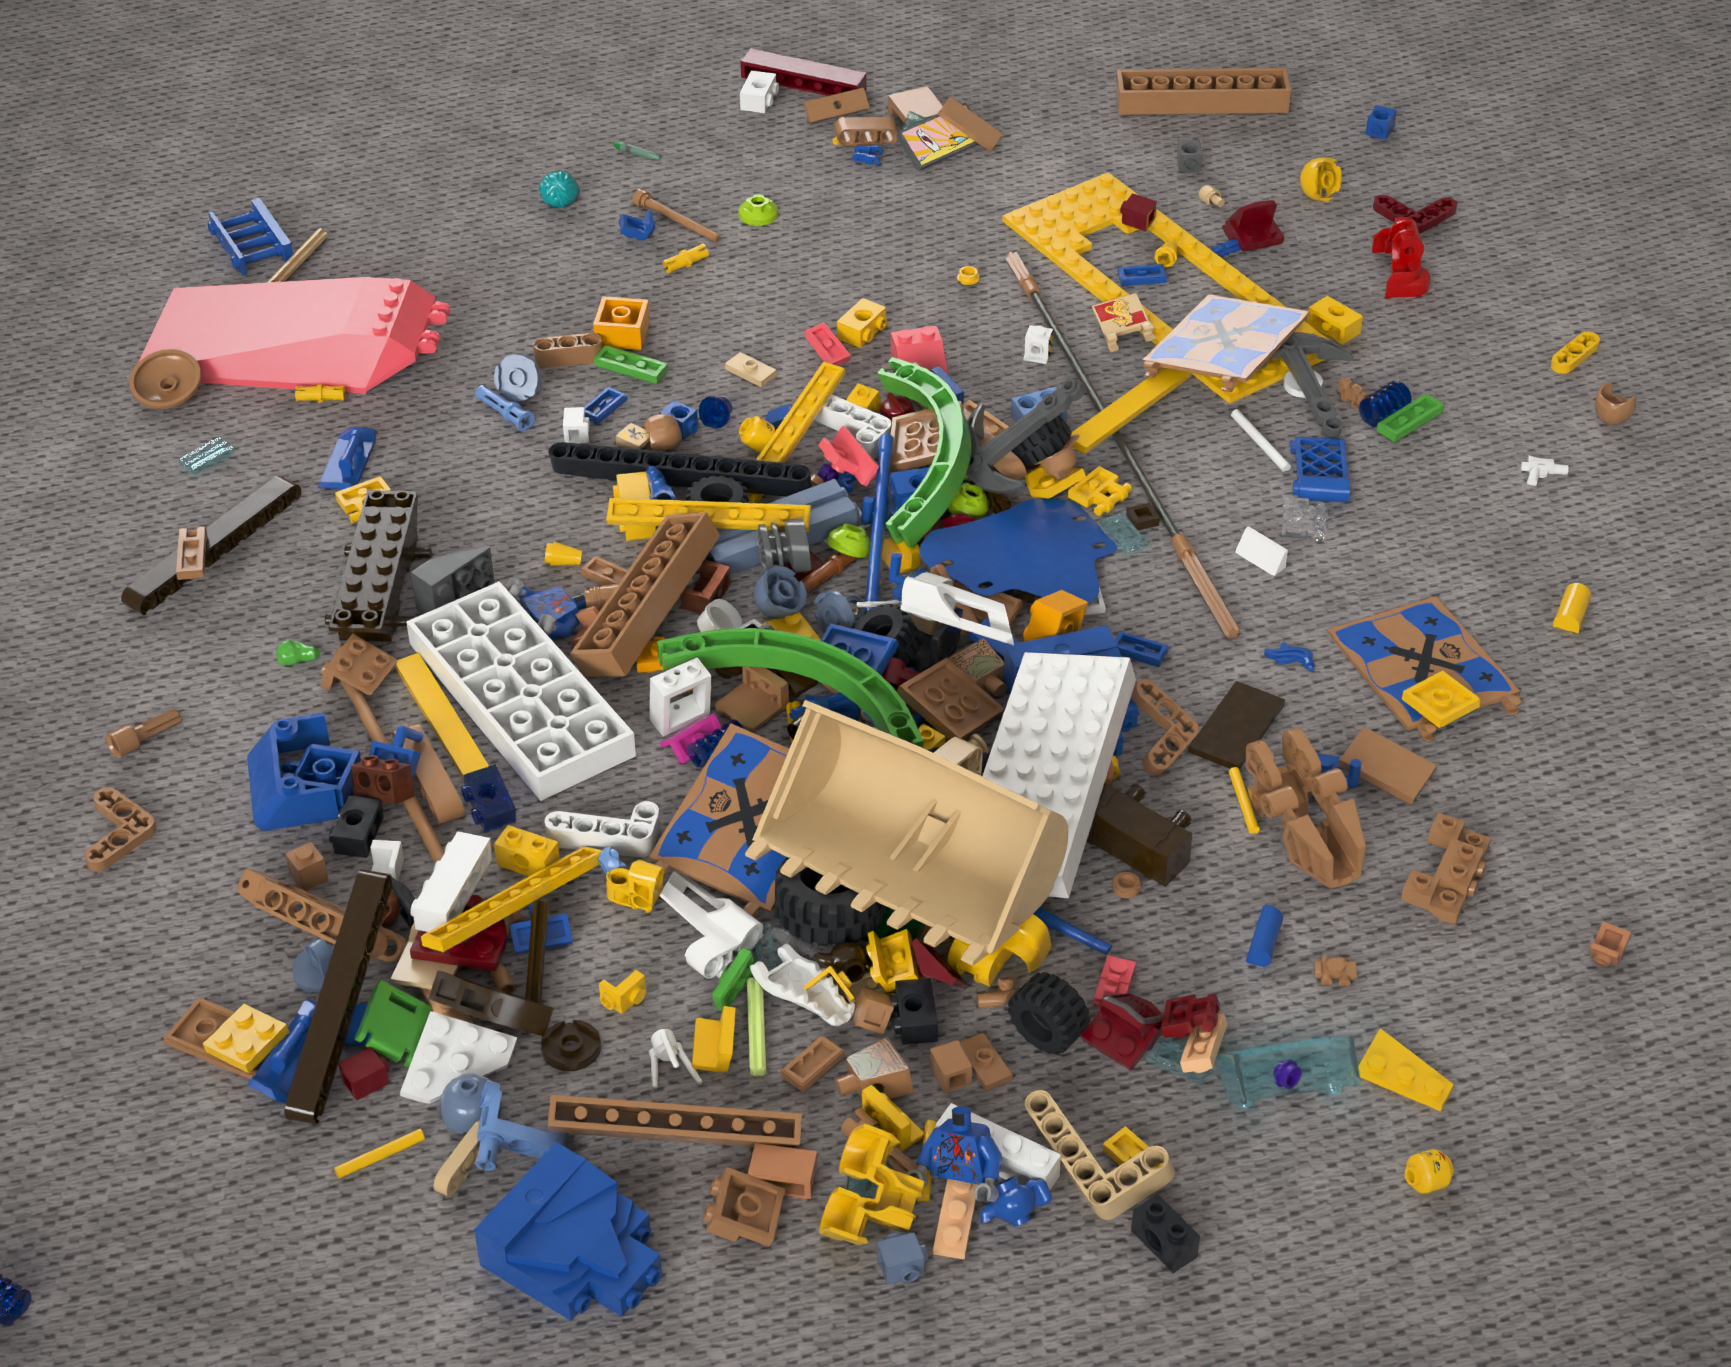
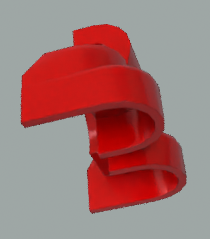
(1407, 248)

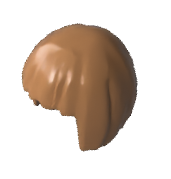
(1613, 408)
(663, 432)

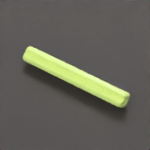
(756, 1028)

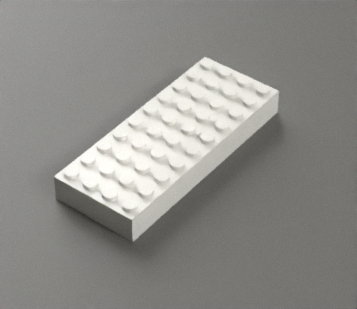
(521, 690)
(1062, 740)

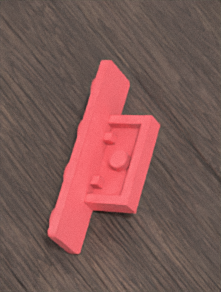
(849, 456)

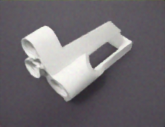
(935, 599)
(724, 929)

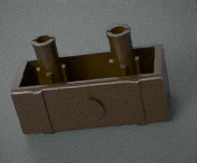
(1140, 835)

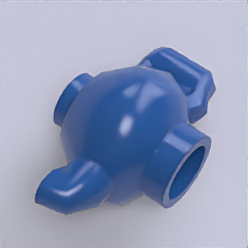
(1016, 1201)

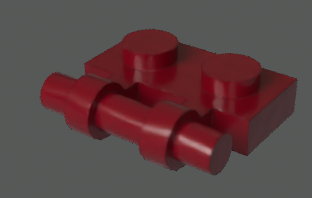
(1188, 1012)

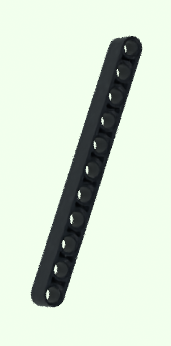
(678, 468)

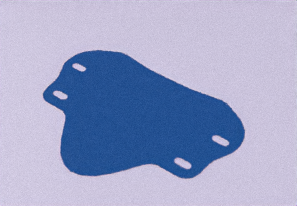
(1023, 549)

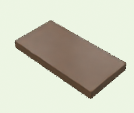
(196, 1027)

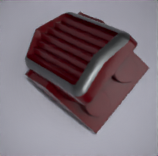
(1254, 225)
(1124, 1028)

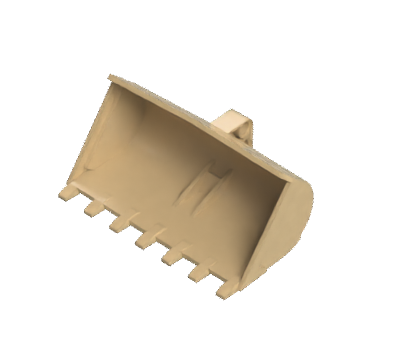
(911, 831)

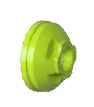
(759, 214)
(964, 503)
(850, 540)

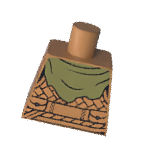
(982, 666)
(876, 1066)

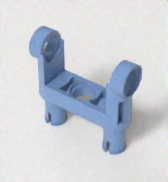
(502, 1134)

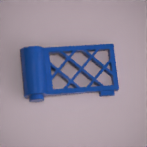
(1321, 485)

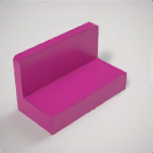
(689, 734)

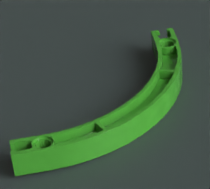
(952, 453)
(798, 655)

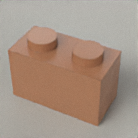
(786, 1168)

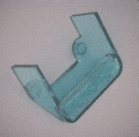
(1324, 1063)

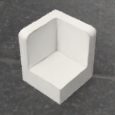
(387, 857)

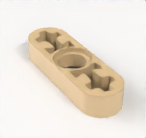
(458, 1164)

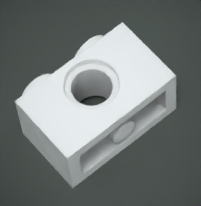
(758, 92)

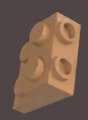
(743, 1207)

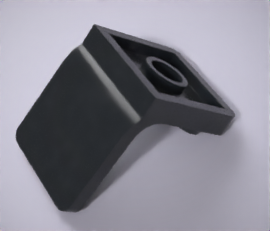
(937, 646)

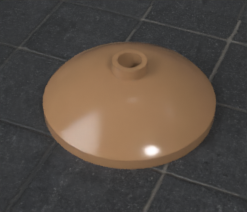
(165, 379)

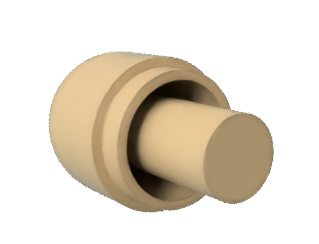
(1209, 193)

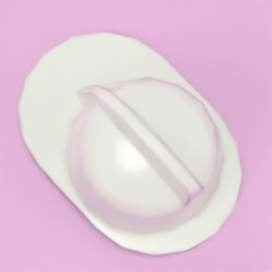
(718, 616)

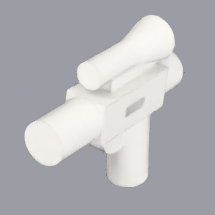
(1541, 468)

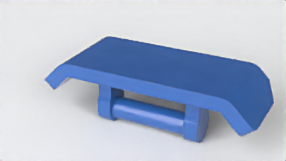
(348, 458)
(279, 1068)

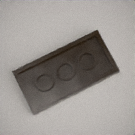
(1237, 721)

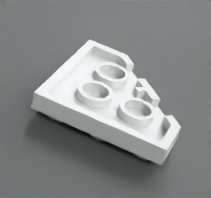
(450, 1050)

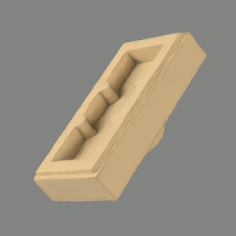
(750, 369)

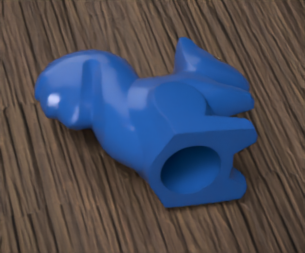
(658, 485)

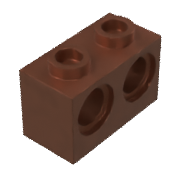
(382, 780)

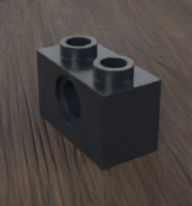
(356, 826)
(915, 1011)
(1165, 1233)

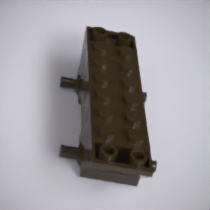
(377, 567)

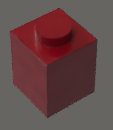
(1138, 212)
(364, 1073)

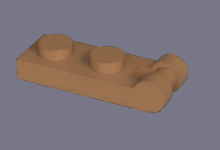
(191, 553)

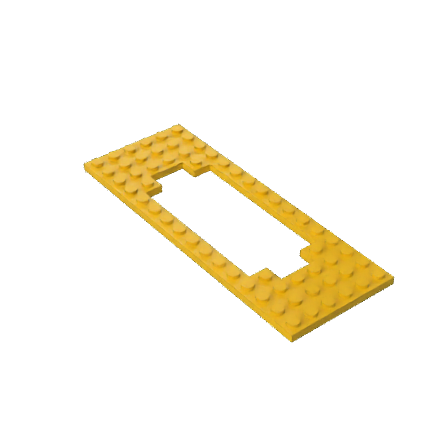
(1058, 231)

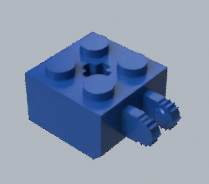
(325, 767)

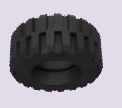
(821, 916)

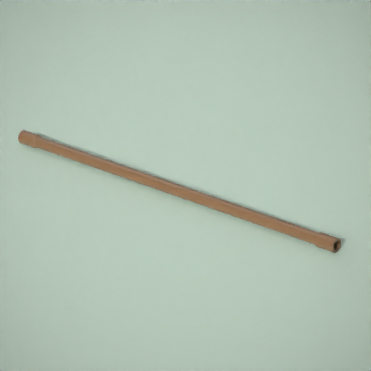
(501, 976)

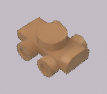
(1352, 392)
(1335, 967)

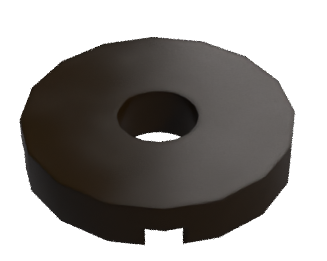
(575, 1058)

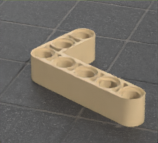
(1083, 1163)

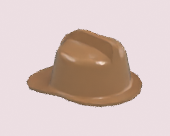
(1062, 461)

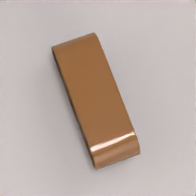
(858, 125)
(567, 349)

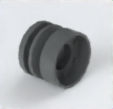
(784, 547)

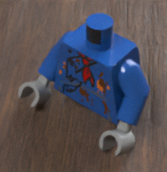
(549, 608)
(962, 1153)

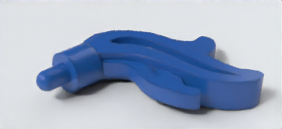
(1290, 654)

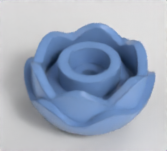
(610, 860)

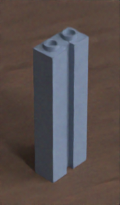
(828, 511)

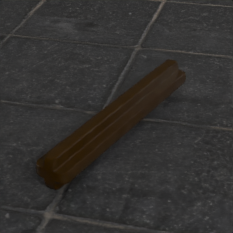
(537, 950)

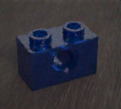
(488, 784)

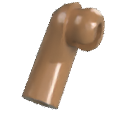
(999, 996)

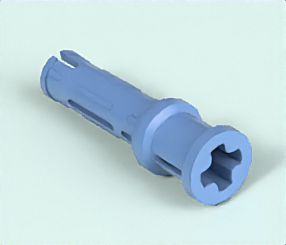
(488, 397)

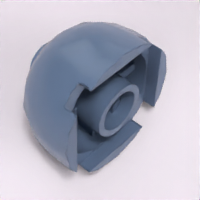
(779, 593)
(461, 1102)

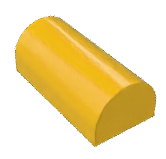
(1573, 607)

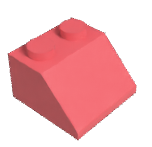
(919, 345)

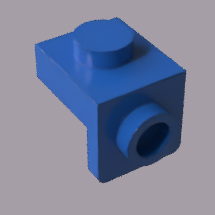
(636, 227)

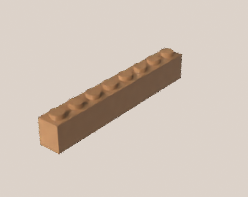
(673, 1122)

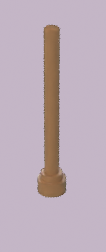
(643, 199)

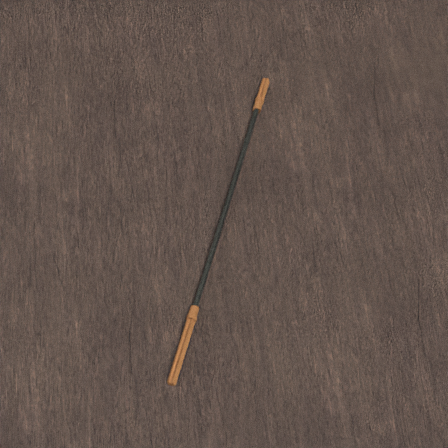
(1184, 550)

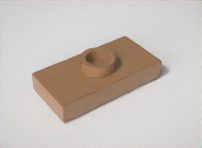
(986, 1062)
(812, 1063)

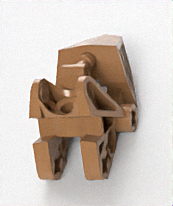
(1326, 852)

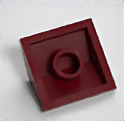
(935, 966)

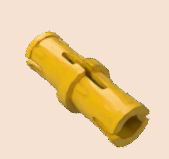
(685, 258)
(320, 393)

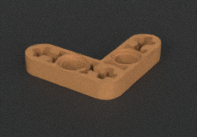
(1173, 730)
(127, 829)

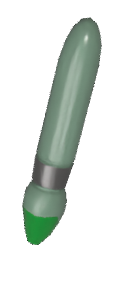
(624, 147)

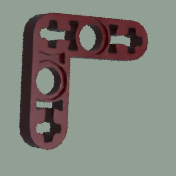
(1442, 209)

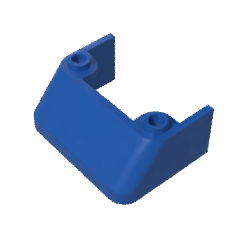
(285, 800)

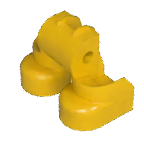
(1029, 943)
(895, 1197)

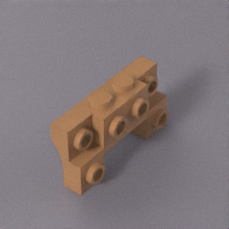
(1456, 875)

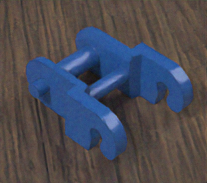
(863, 154)

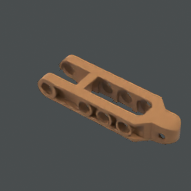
(281, 899)

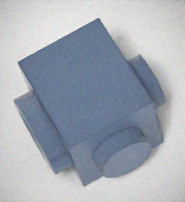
(901, 1257)

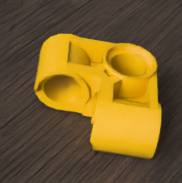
(635, 887)

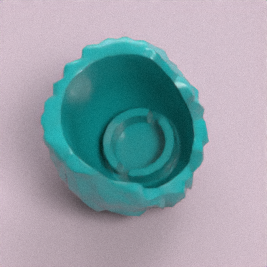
(559, 189)

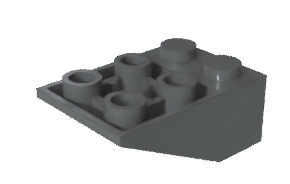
(451, 577)

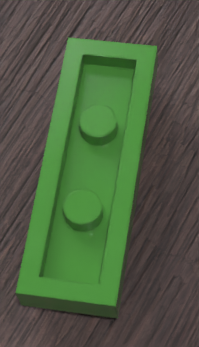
(631, 364)
(1410, 417)

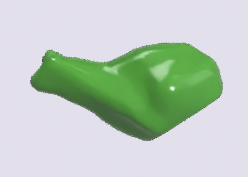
(294, 651)

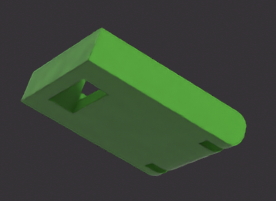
(391, 1025)

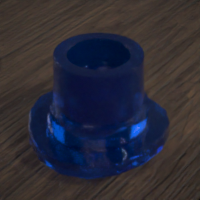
(715, 411)

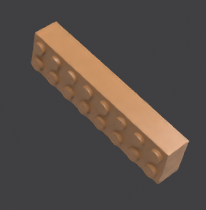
(1202, 91)
(645, 595)

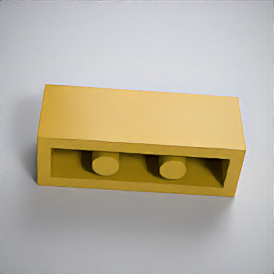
(633, 487)

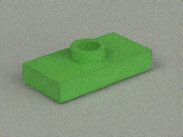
(733, 979)

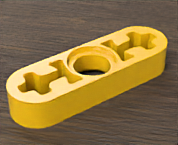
(1576, 345)

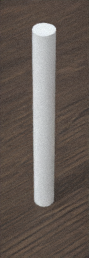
(1260, 440)

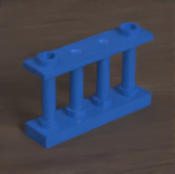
(266, 224)

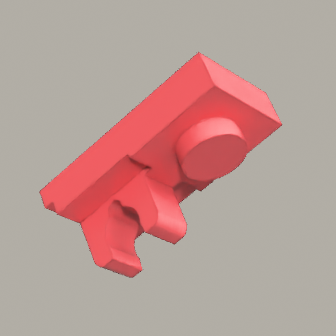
(827, 345)
(1114, 978)

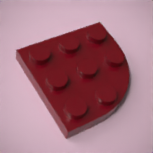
(478, 951)

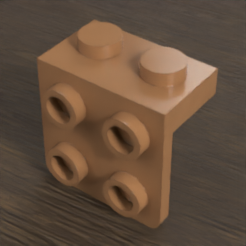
(358, 665)
(756, 699)

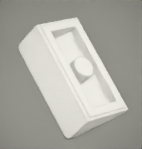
(1262, 551)

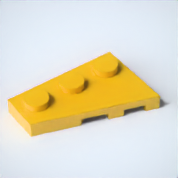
(1403, 1072)

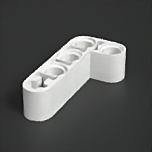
(861, 422)
(628, 837)

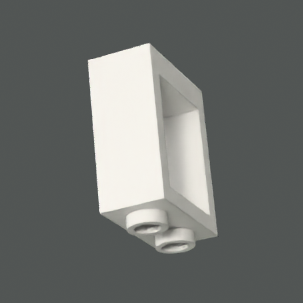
(679, 714)

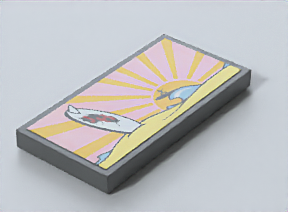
(933, 141)

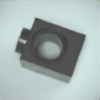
(1189, 156)

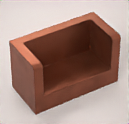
(711, 586)

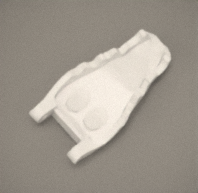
(788, 981)

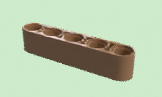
(434, 781)

